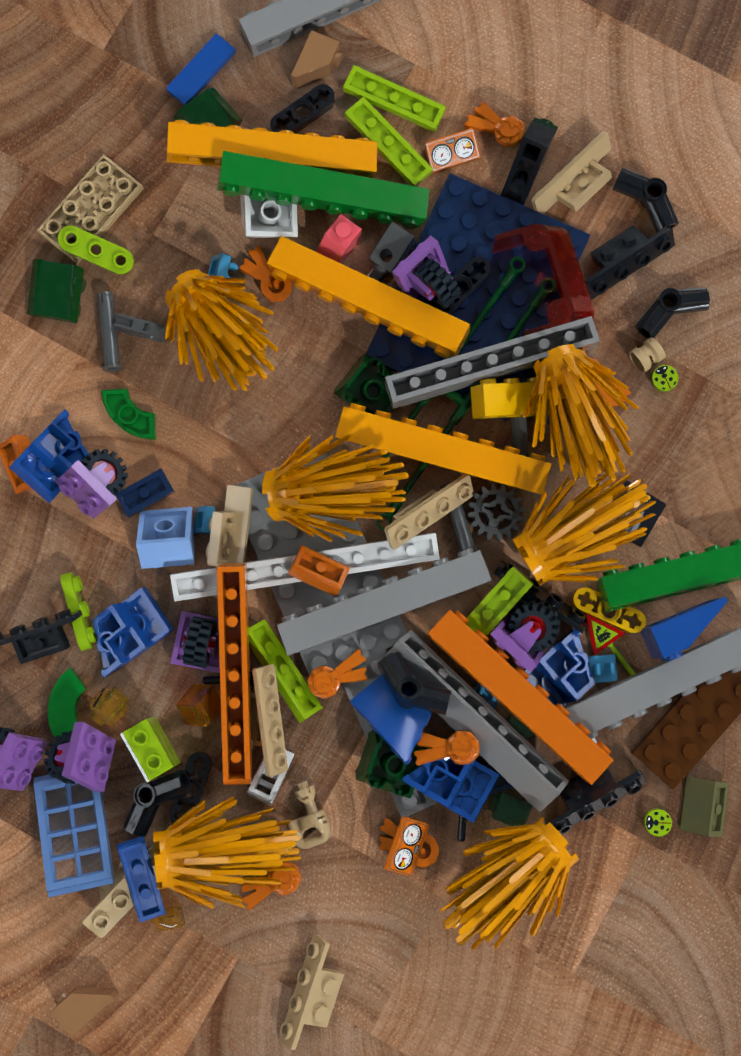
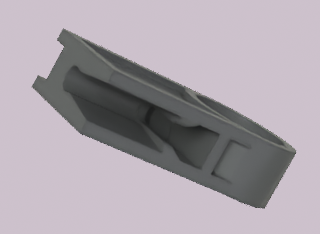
(140, 328)

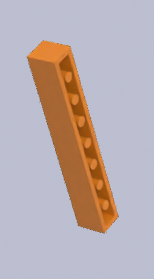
(234, 673)
(520, 697)

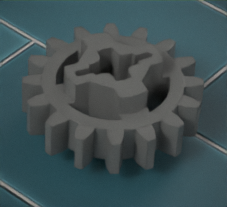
(499, 501)

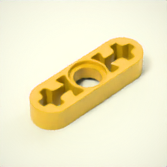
(624, 624)

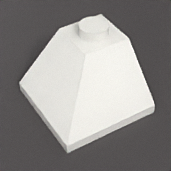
(268, 219)

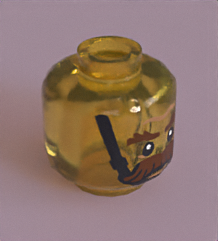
(108, 707)

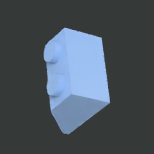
(166, 537)

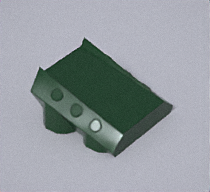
(208, 108)
(55, 291)
(366, 385)
(383, 768)

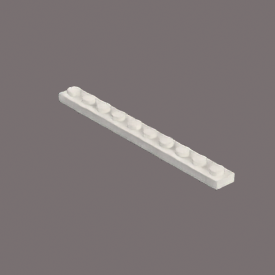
(275, 570)

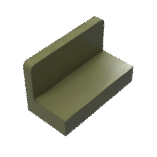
(704, 806)

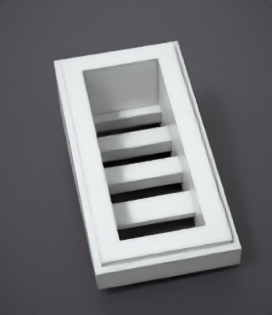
(264, 797)

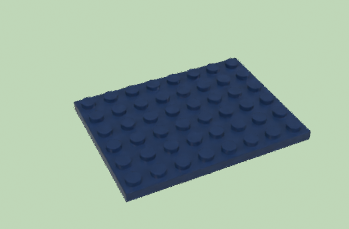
(465, 226)

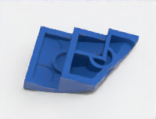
(50, 457)
(129, 630)
(563, 670)
(394, 724)
(455, 786)

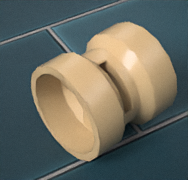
(647, 354)

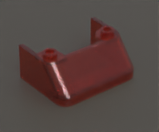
(557, 243)

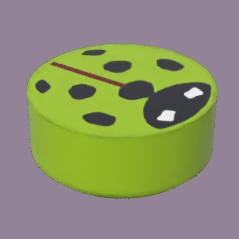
(664, 378)
(657, 822)

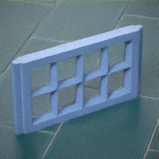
(72, 836)

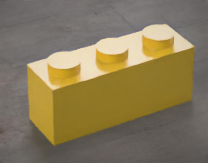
(502, 399)

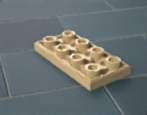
(92, 203)

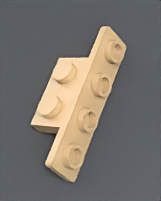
(578, 179)
(427, 511)
(230, 528)
(267, 720)
(113, 903)
(313, 994)

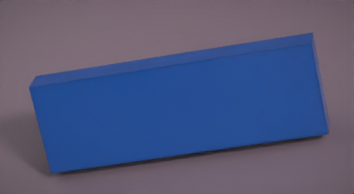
(201, 70)
(141, 879)

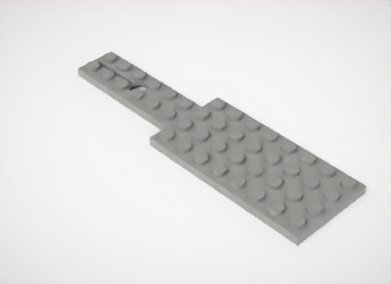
(281, 539)

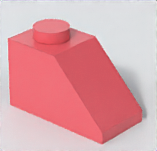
(340, 240)

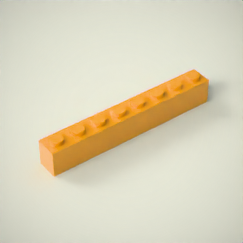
(206, 142)
(368, 297)
(444, 450)

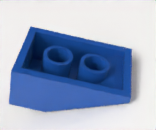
(677, 632)

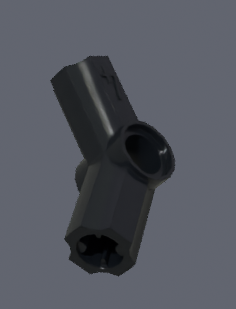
(658, 207)
(683, 302)
(400, 678)
(145, 809)

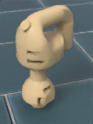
(315, 818)

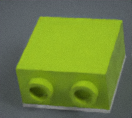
(150, 748)

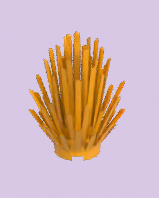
(217, 326)
(568, 383)
(331, 487)
(581, 529)
(209, 853)
(522, 871)

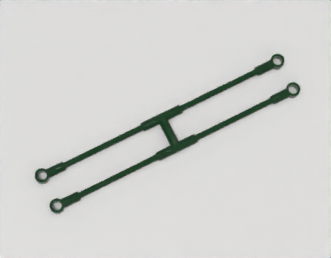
(464, 402)

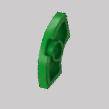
(127, 415)
(64, 701)

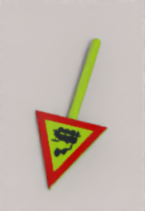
(604, 635)

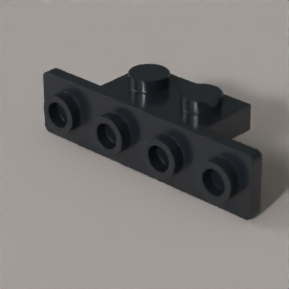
(626, 255)
(570, 615)
(41, 638)
(586, 799)

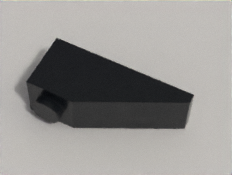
(528, 162)

